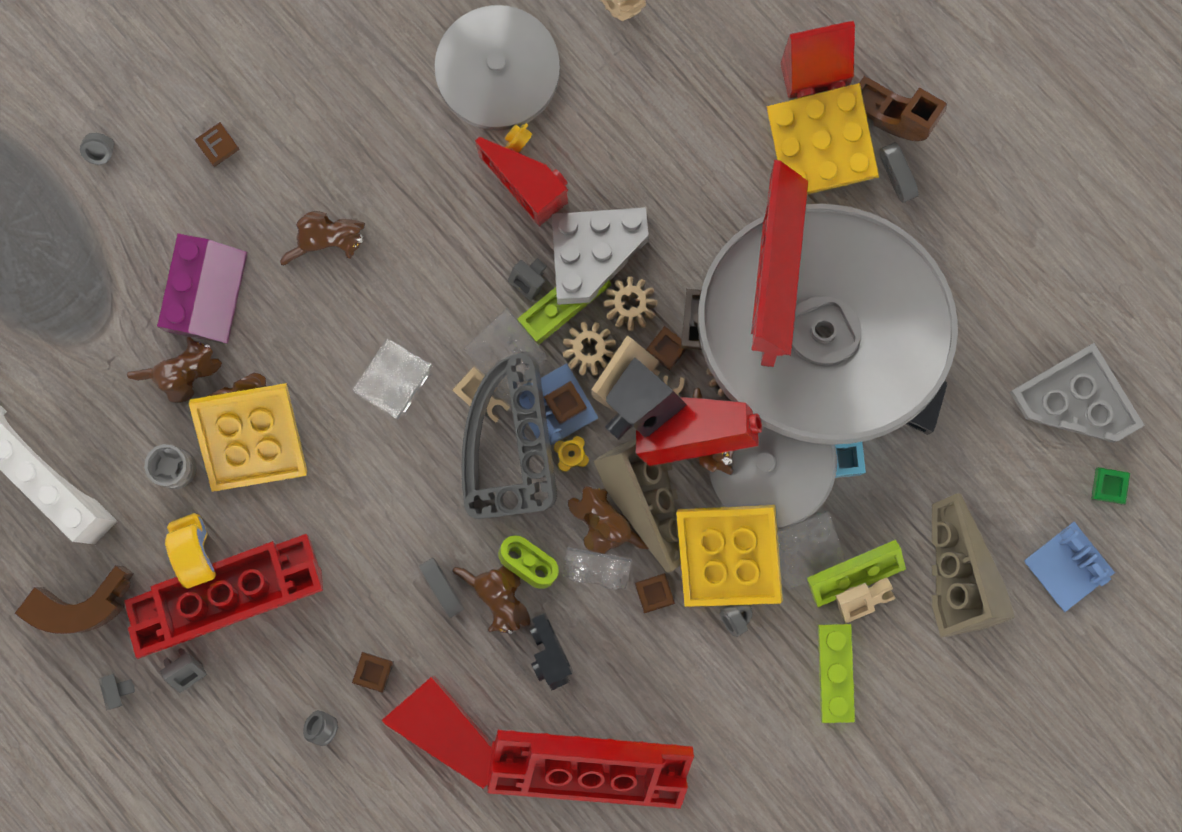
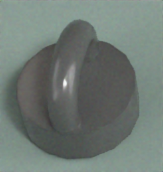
(96, 148)
(733, 619)
(320, 728)

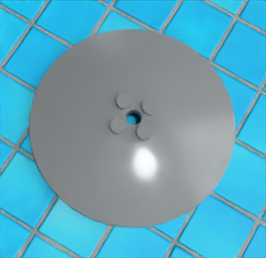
(886, 319)

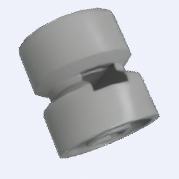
(170, 466)

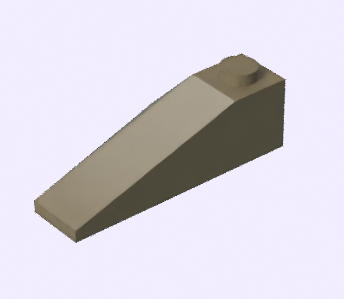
(644, 499)
(967, 580)

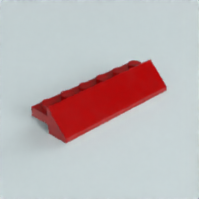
(779, 264)
(241, 589)
(589, 769)

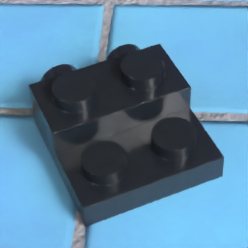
(551, 662)

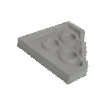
(593, 249)
(1079, 398)

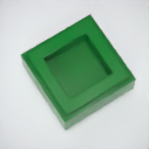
(1110, 486)

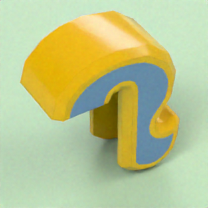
(186, 550)

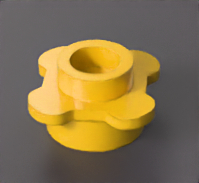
(518, 137)
(575, 445)

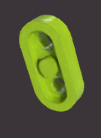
(529, 560)

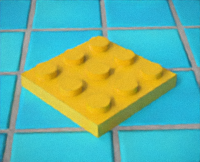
(825, 138)
(248, 437)
(729, 556)

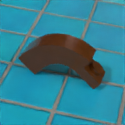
(899, 115)
(55, 616)

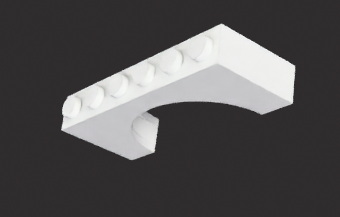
(68, 508)

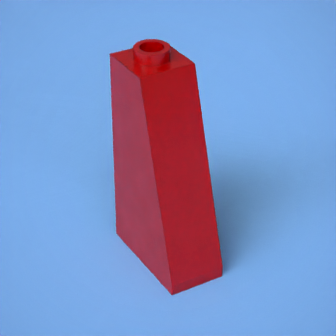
(701, 430)
(443, 730)

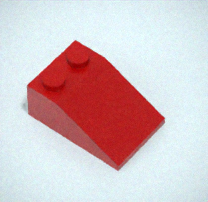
(819, 60)
(528, 180)

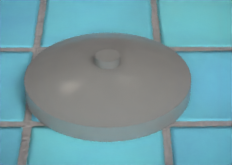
(497, 67)
(779, 473)

